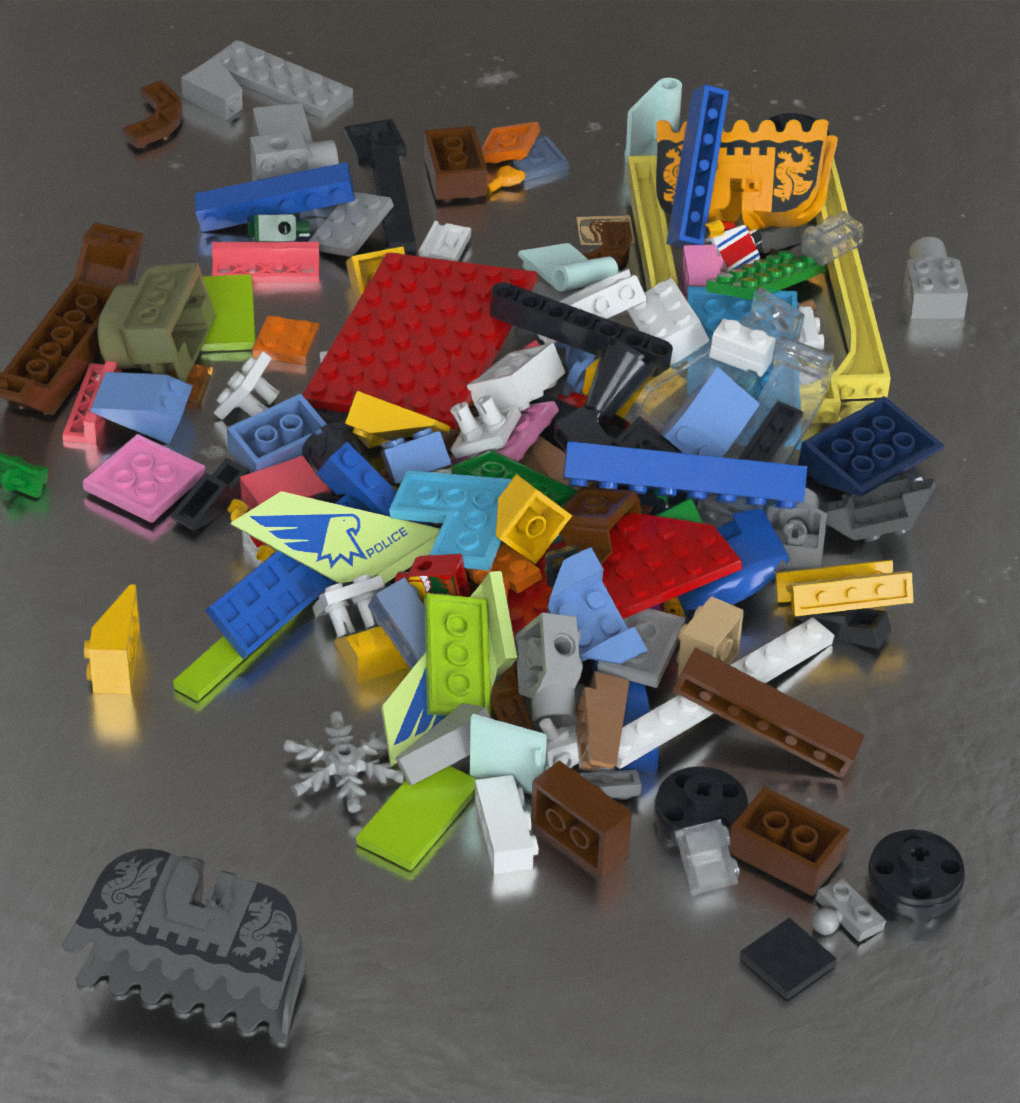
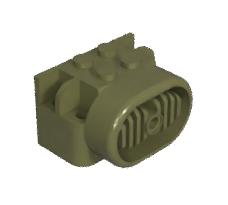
(154, 323)

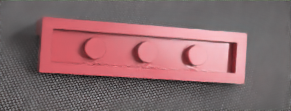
(266, 258)
(92, 423)

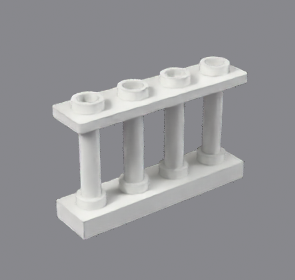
(606, 297)

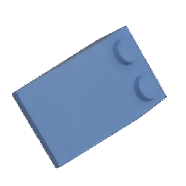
(142, 402)
(711, 417)

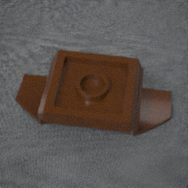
(594, 514)

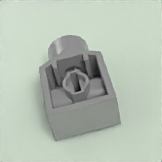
(288, 153)
(934, 282)
(800, 533)
(550, 667)

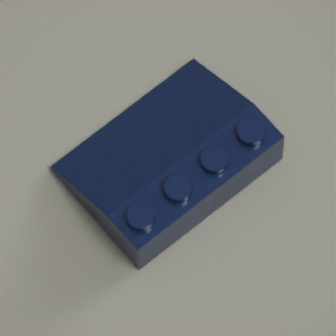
(867, 448)

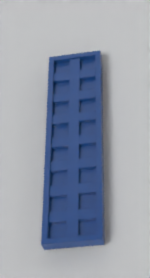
(269, 597)

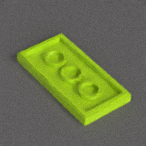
(234, 313)
(456, 653)
(417, 816)

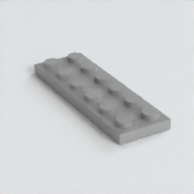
(283, 79)

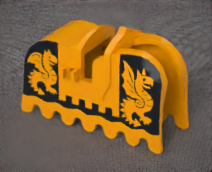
(758, 175)

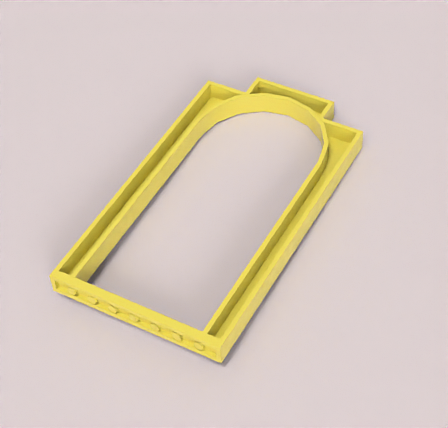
(864, 369)

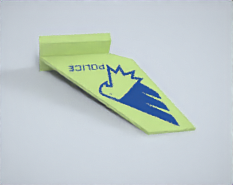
(337, 538)
(406, 709)

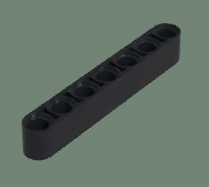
(390, 183)
(573, 325)

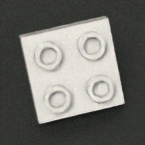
(242, 384)
(485, 431)
(339, 598)

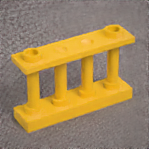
(843, 587)

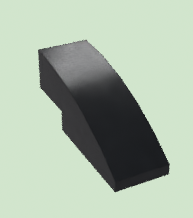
(210, 496)
(855, 626)

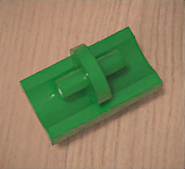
(22, 476)

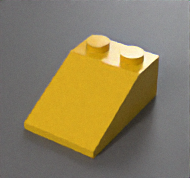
(382, 419)
(114, 646)

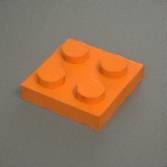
(510, 142)
(287, 339)

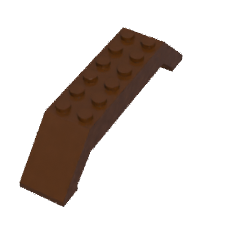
(68, 335)

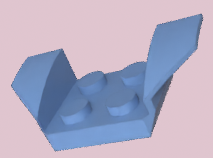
(583, 595)

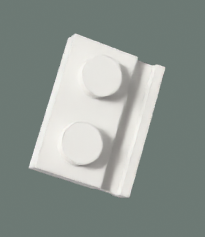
(445, 242)

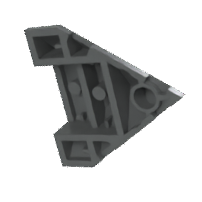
(881, 511)

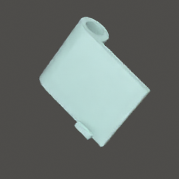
(659, 103)
(566, 267)
(506, 750)

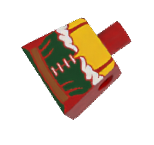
(438, 575)

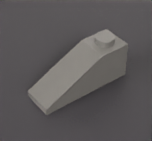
(440, 745)

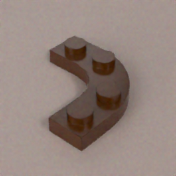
(164, 119)
(615, 242)
(507, 703)

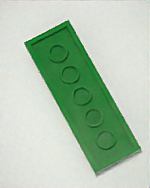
(771, 273)

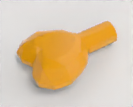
(506, 177)

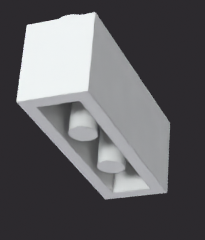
(505, 824)

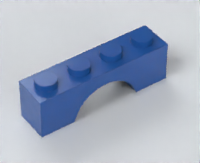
(352, 475)

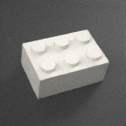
(671, 318)
(519, 377)

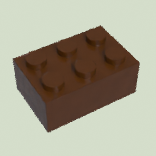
(455, 163)
(581, 818)
(788, 841)

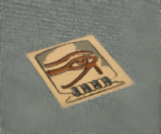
(591, 228)

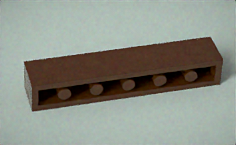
(768, 713)

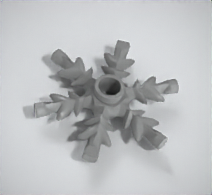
(342, 762)

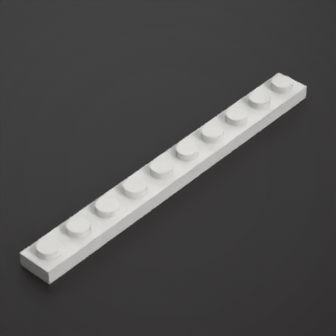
(681, 714)

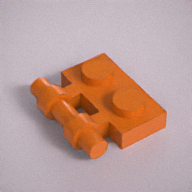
(516, 570)

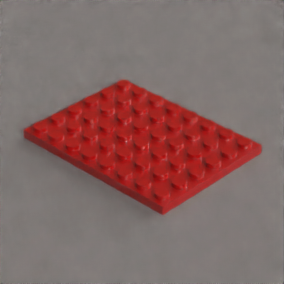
(417, 337)

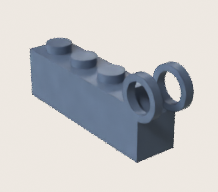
(402, 618)

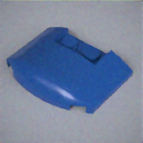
(760, 553)

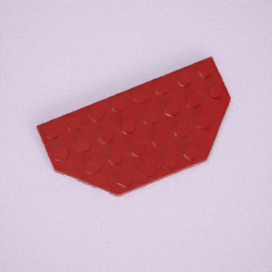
(649, 565)

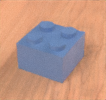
(423, 454)

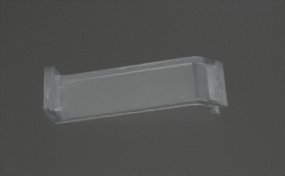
(797, 379)
(672, 388)

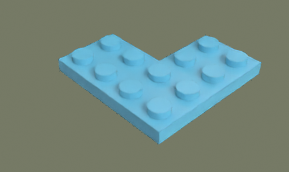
(462, 504)

